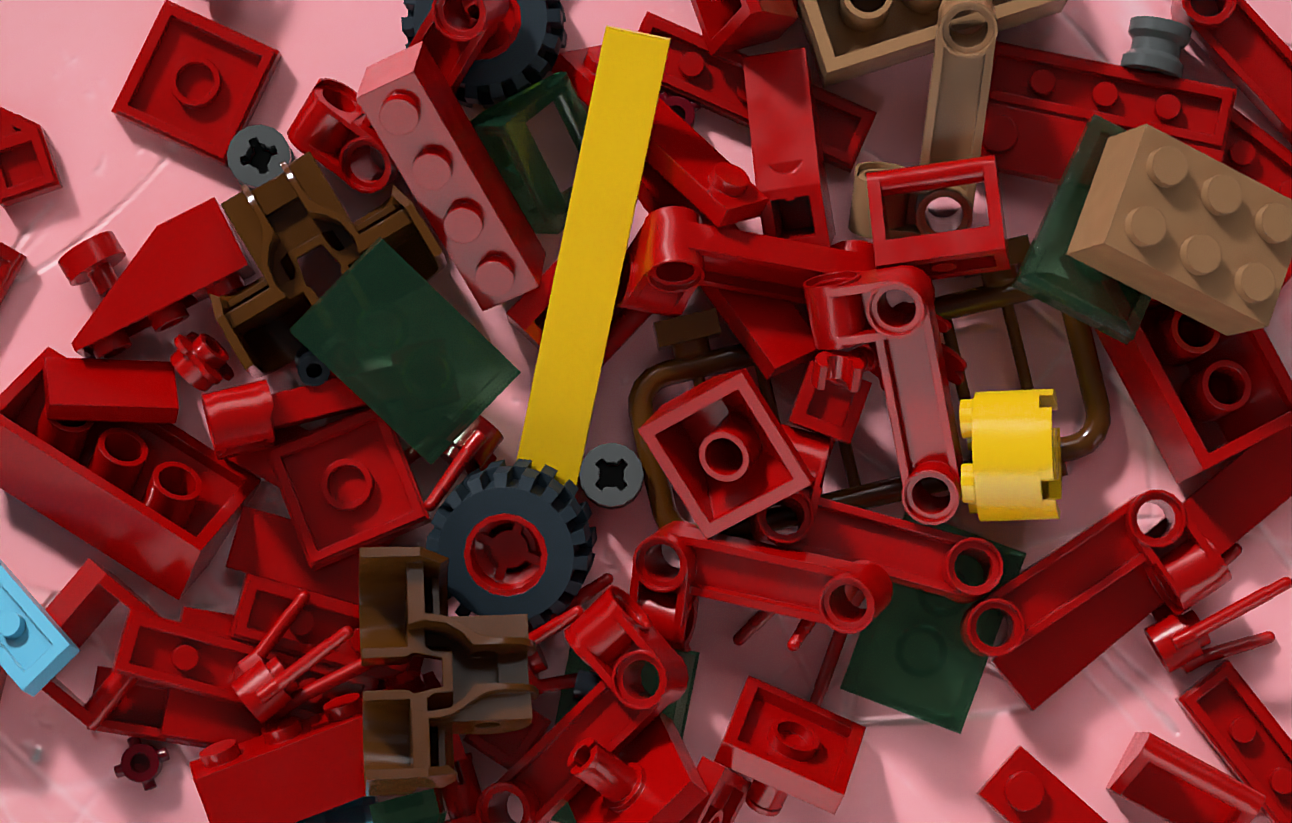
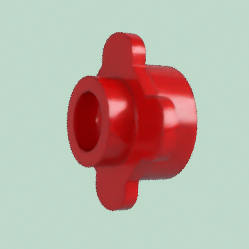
(201, 360)

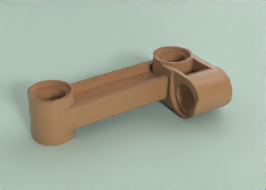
(951, 127)

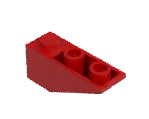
(788, 147)
(168, 274)

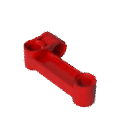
(1247, 54)
(336, 126)
(680, 253)
(854, 310)
(247, 415)
(905, 550)
(1178, 564)
(749, 576)
(616, 642)

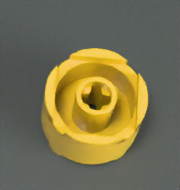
(1013, 455)

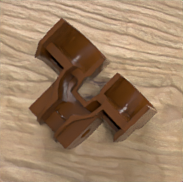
(284, 224)
(482, 671)

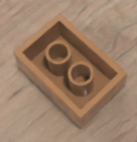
(1186, 231)

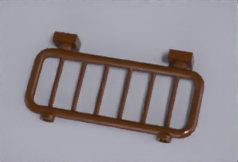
(695, 360)

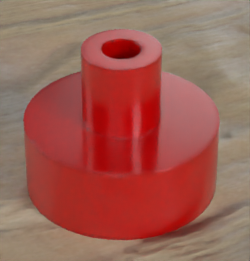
(93, 262)

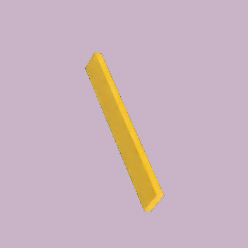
(593, 250)

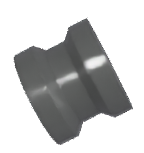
(1156, 45)
(263, 164)
(611, 491)

